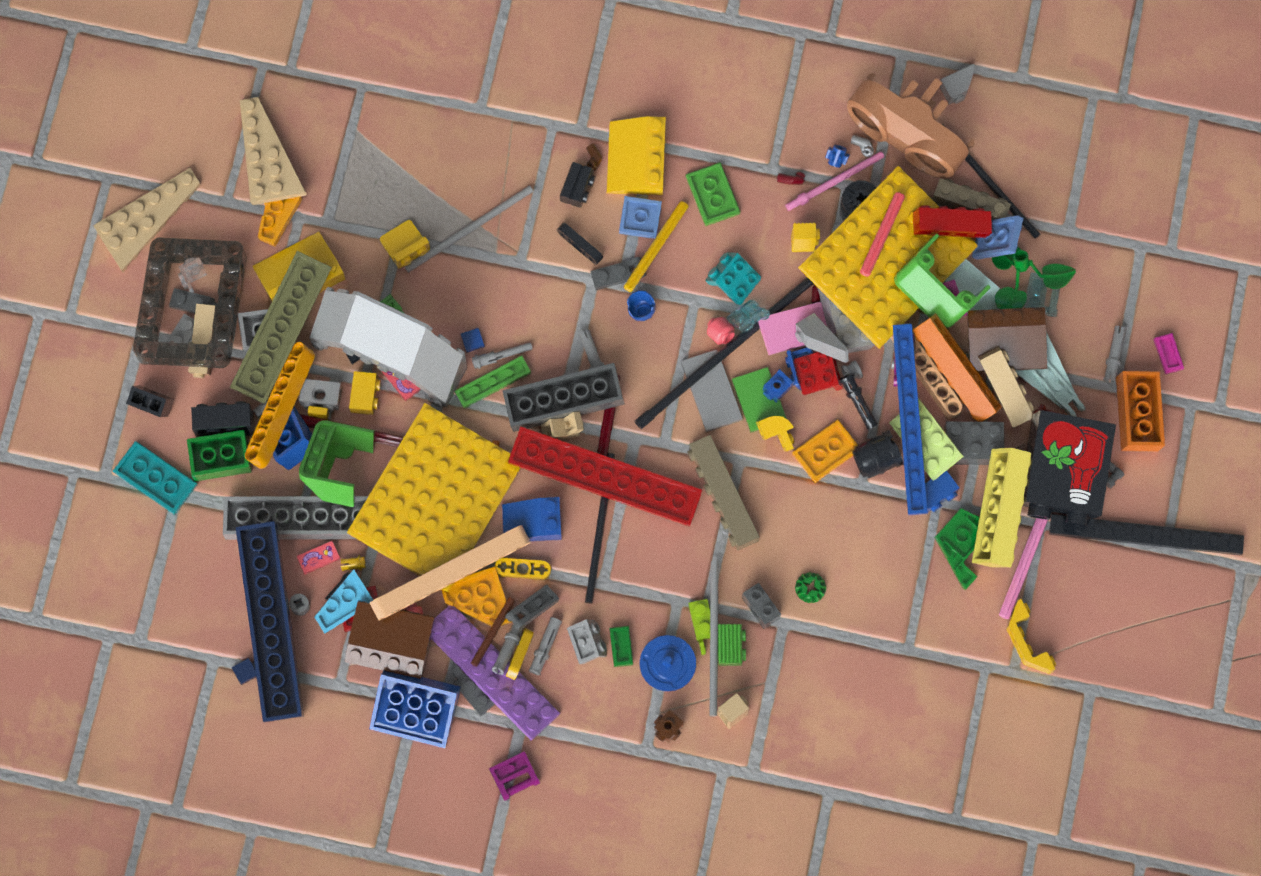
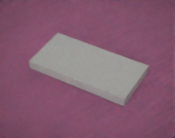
(712, 394)

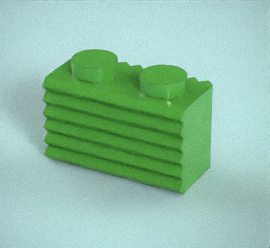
(730, 645)

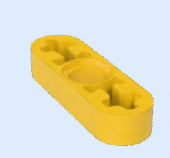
(537, 565)
(519, 654)

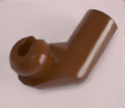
(595, 158)

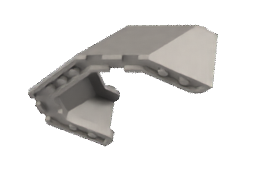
(389, 341)

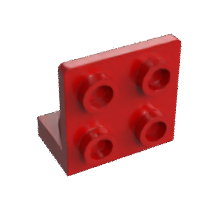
(817, 373)

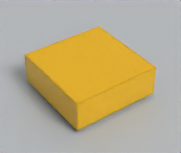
(318, 412)

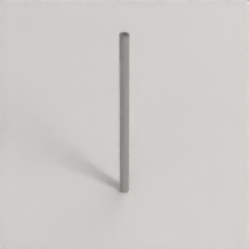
(468, 229)
(714, 639)

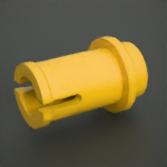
(354, 563)

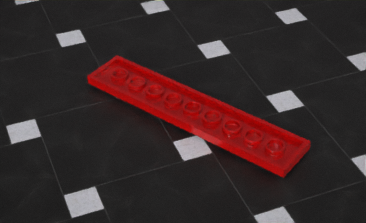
(605, 476)

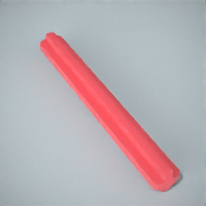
(882, 234)

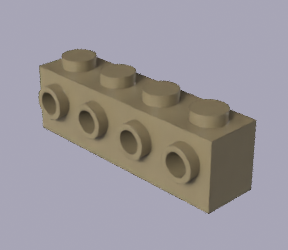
(957, 196)

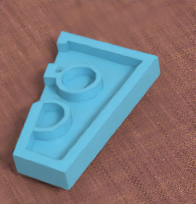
(342, 603)

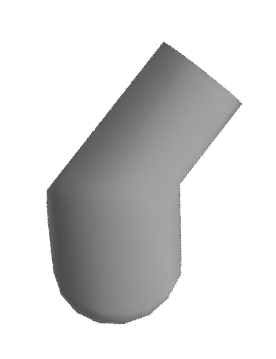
(864, 144)

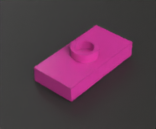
(1168, 353)

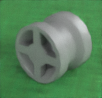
(853, 367)
(301, 607)

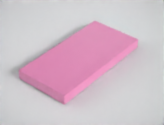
(780, 328)

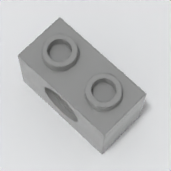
(312, 387)

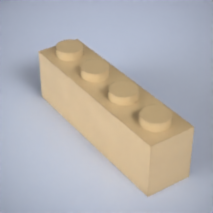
(1006, 387)

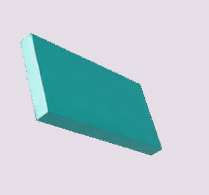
(155, 477)

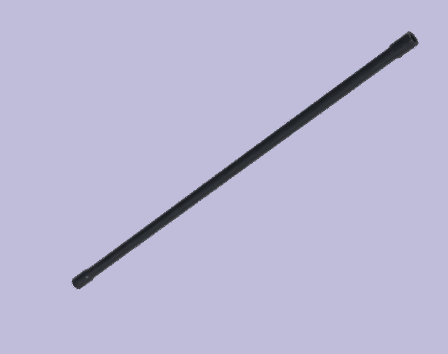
(650, 414)

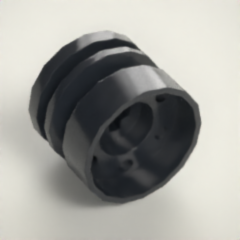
(851, 194)

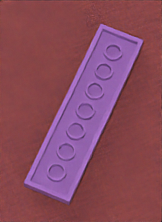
(516, 697)

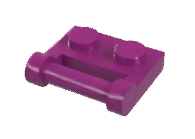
(510, 770)

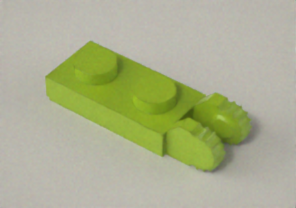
(701, 622)

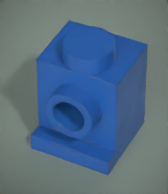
(777, 393)

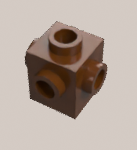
(673, 722)

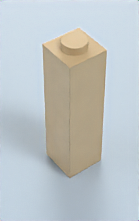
(202, 334)

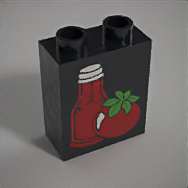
(1068, 467)

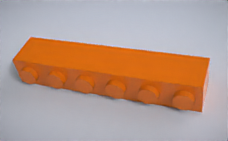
(957, 368)

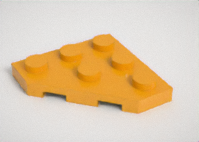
(478, 596)

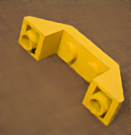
(1041, 662)

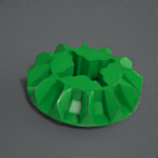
(812, 596)

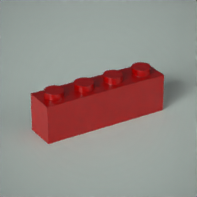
(952, 222)

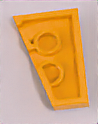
(276, 219)

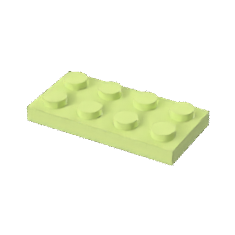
(937, 447)

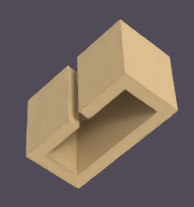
(733, 710)

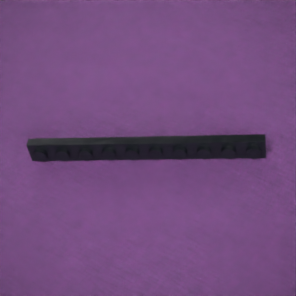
(1150, 535)

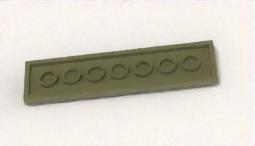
(280, 327)

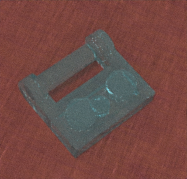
(1036, 295)
(743, 319)

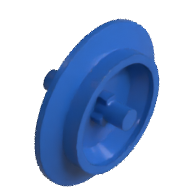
(667, 663)

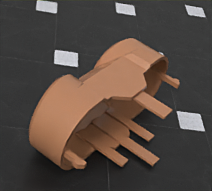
(909, 126)

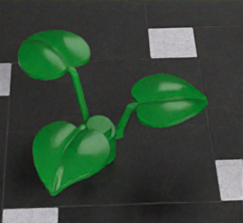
(1054, 277)

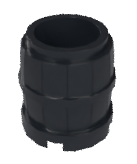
(877, 455)

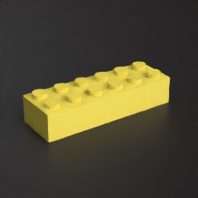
(1001, 507)

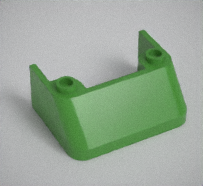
(929, 293)
(329, 442)

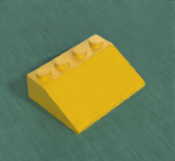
(636, 156)
(273, 269)

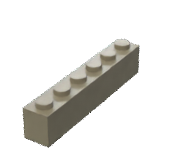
(724, 493)

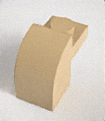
(564, 428)

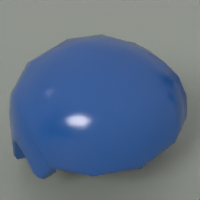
(641, 305)

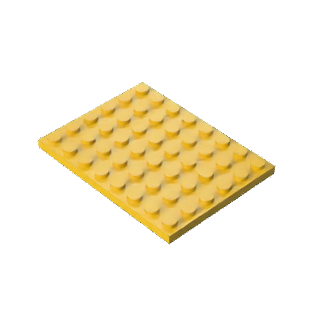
(875, 300)
(434, 494)

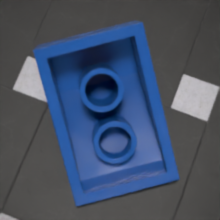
(293, 441)
(537, 516)

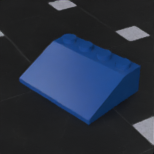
(415, 708)

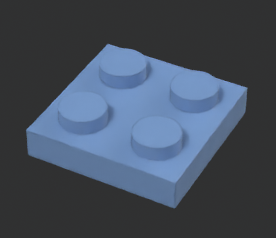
(640, 217)

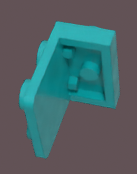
(733, 277)

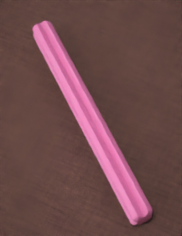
(1022, 569)

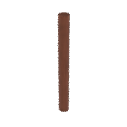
(492, 632)

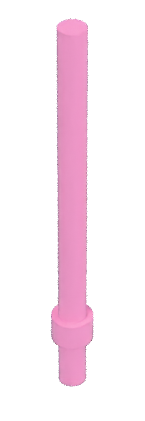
(804, 198)

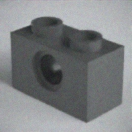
(761, 605)

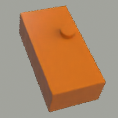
(1140, 411)

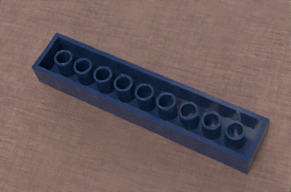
(269, 622)

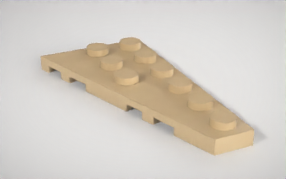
(268, 166)
(139, 222)

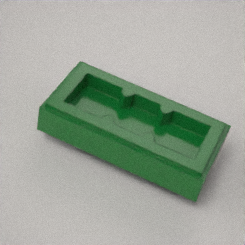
(621, 646)

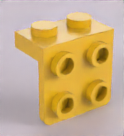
(404, 244)

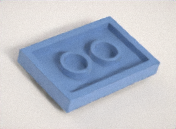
(1002, 240)

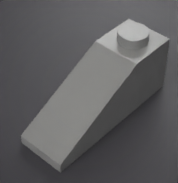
(819, 337)

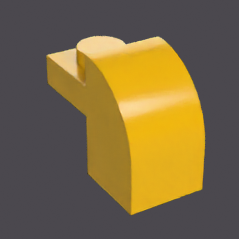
(777, 426)

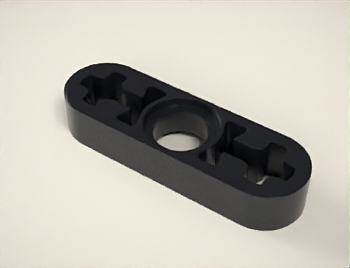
(579, 243)

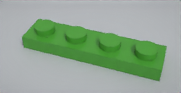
(492, 382)

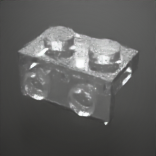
(191, 271)

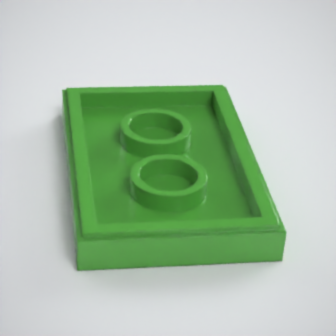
(712, 194)
(753, 401)

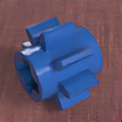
(837, 156)

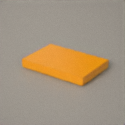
(825, 451)

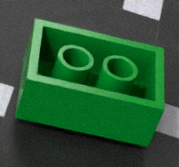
(218, 455)

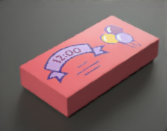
(404, 388)
(318, 557)

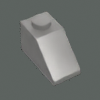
(957, 84)

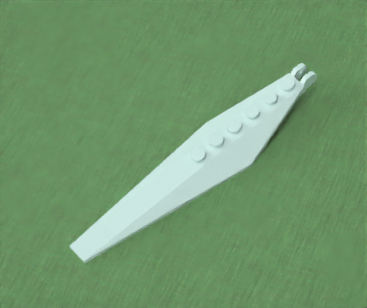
(1051, 381)

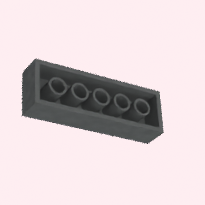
(560, 396)

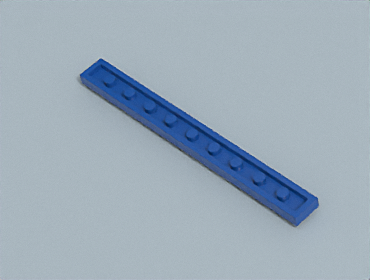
(909, 419)

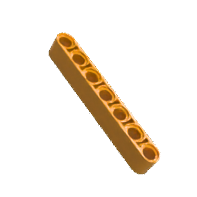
(279, 405)

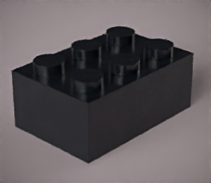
(222, 418)

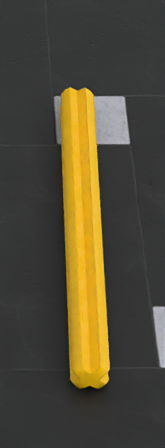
(656, 246)

